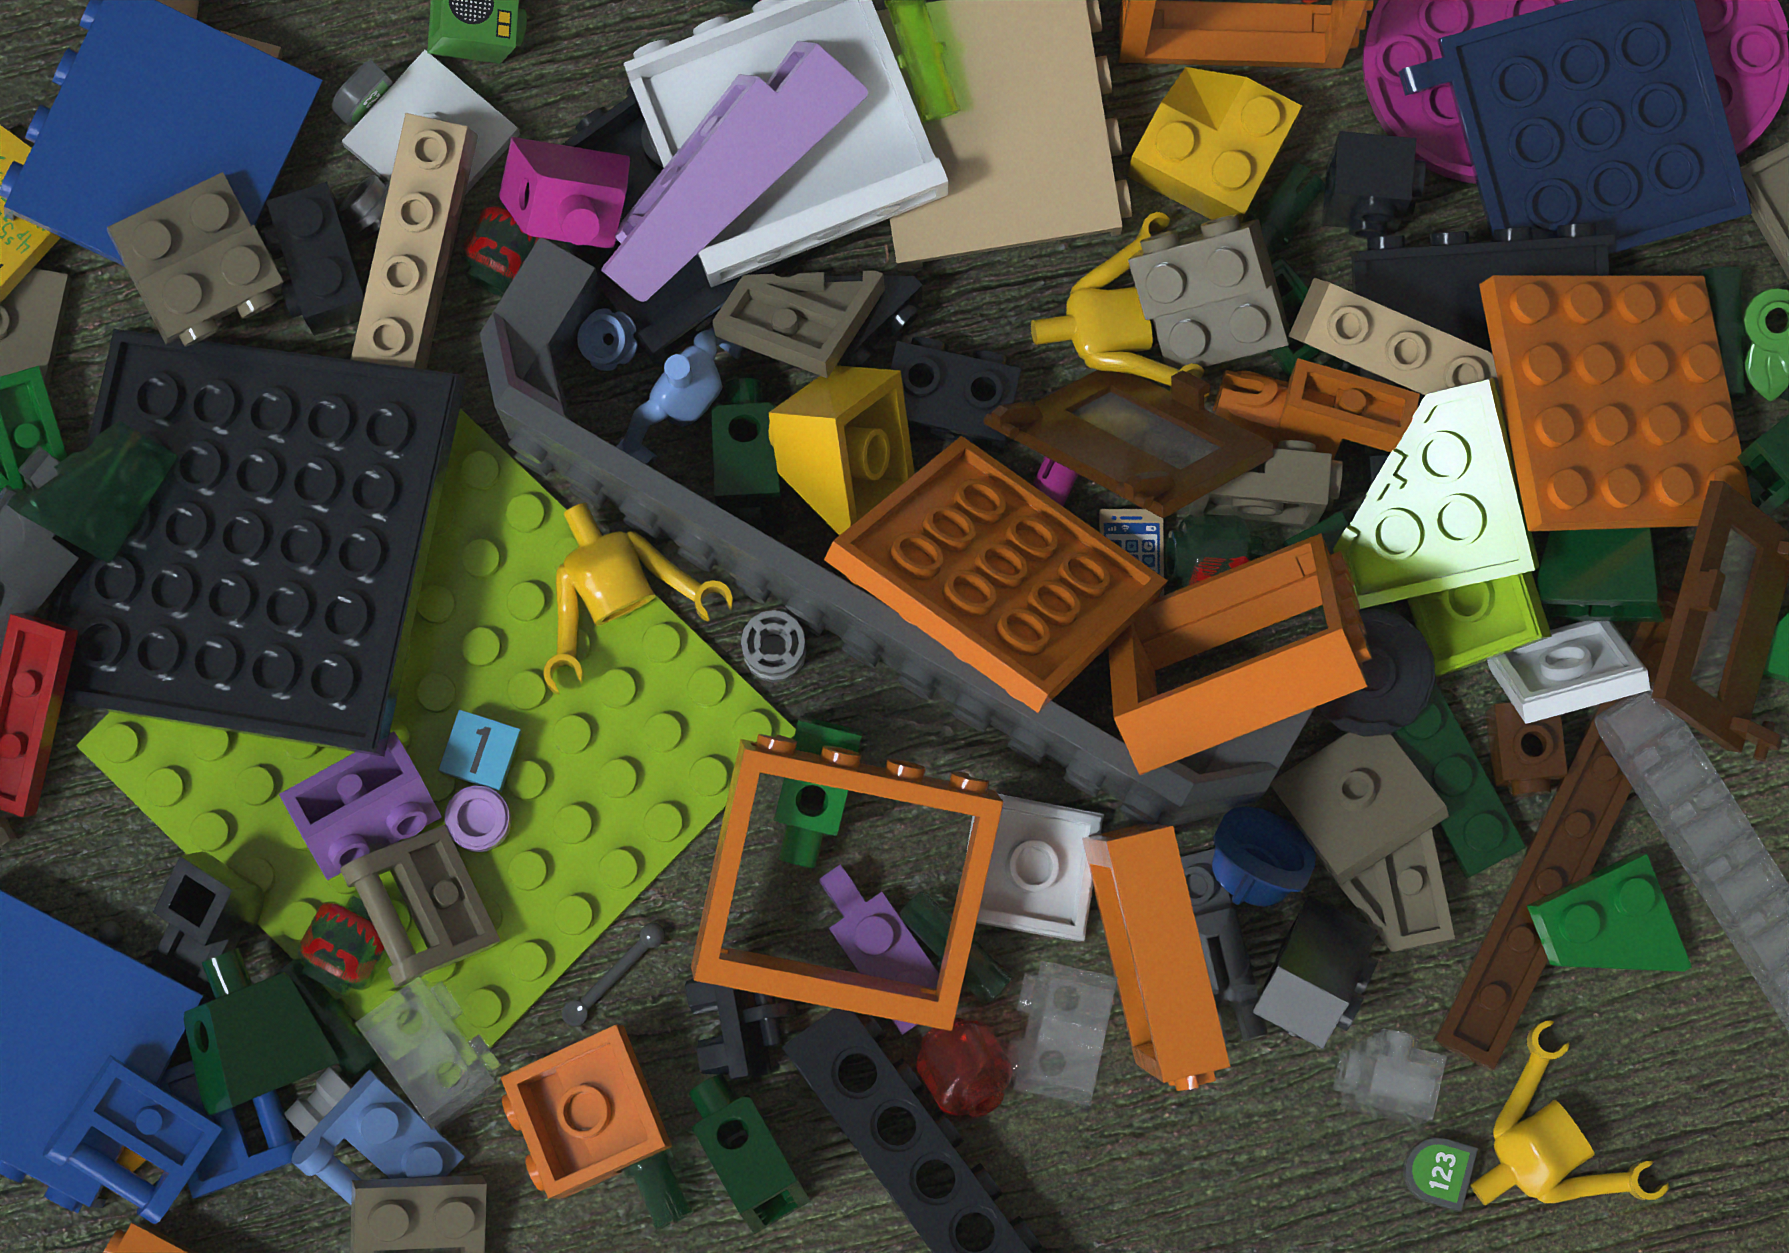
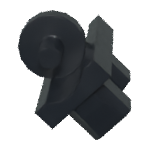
(747, 1026)

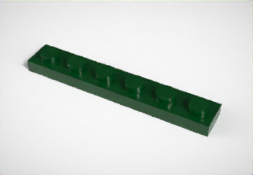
(1477, 823)

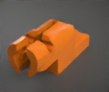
(1317, 407)

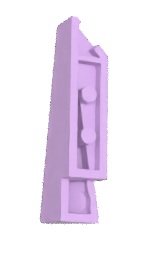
(729, 162)

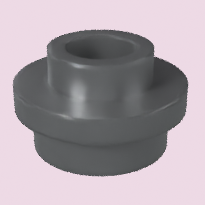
(365, 205)

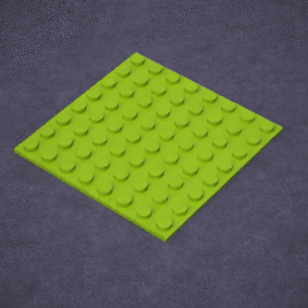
(599, 787)

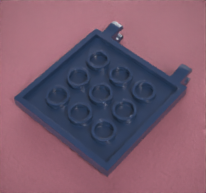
(1593, 120)

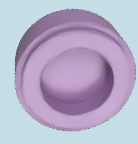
(478, 818)

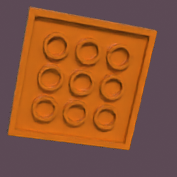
(1612, 398)
(996, 572)

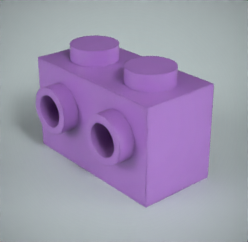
(360, 806)

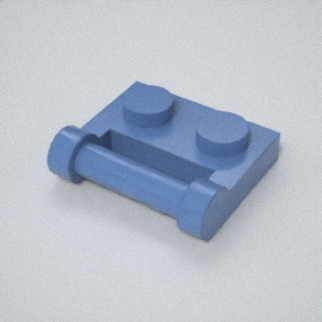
(383, 1131)

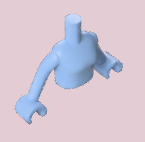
(680, 393)

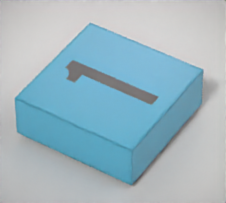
(480, 751)

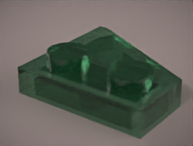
(99, 490)

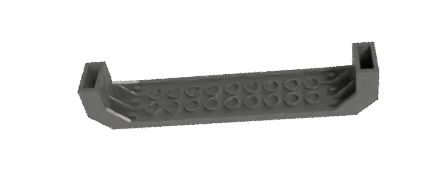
(523, 354)

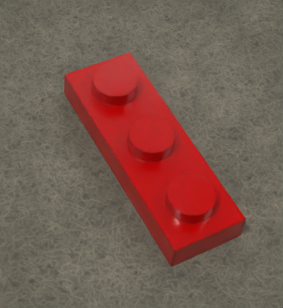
(32, 689)

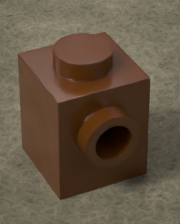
(1525, 754)

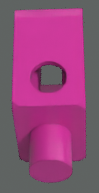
(570, 194)

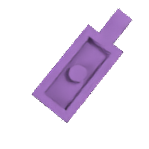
(876, 937)

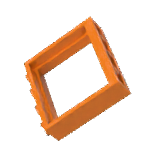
(1240, 33)
(1251, 692)
(1157, 954)
(826, 985)

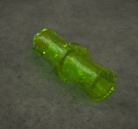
(923, 59)

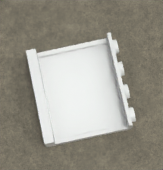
(852, 178)

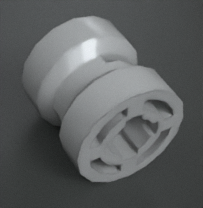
(779, 655)
(309, 1112)

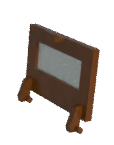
(1136, 437)
(1726, 622)

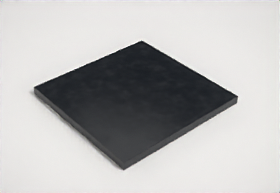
(278, 549)

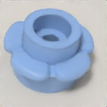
(592, 336)

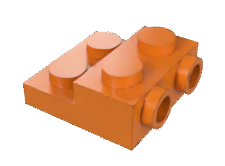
(584, 1113)

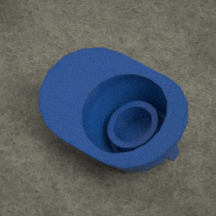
(1260, 856)

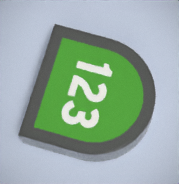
(360, 93)
(1440, 1172)

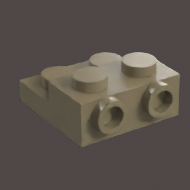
(196, 261)
(1210, 293)
(1284, 490)

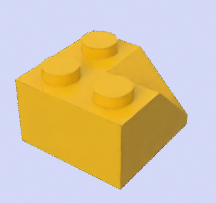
(1214, 142)
(844, 442)

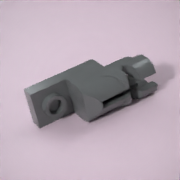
(29, 554)
(1223, 945)

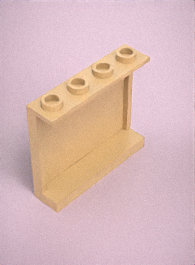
(1032, 132)

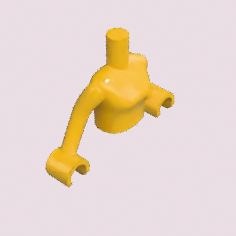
(1111, 322)
(612, 583)
(1548, 1146)

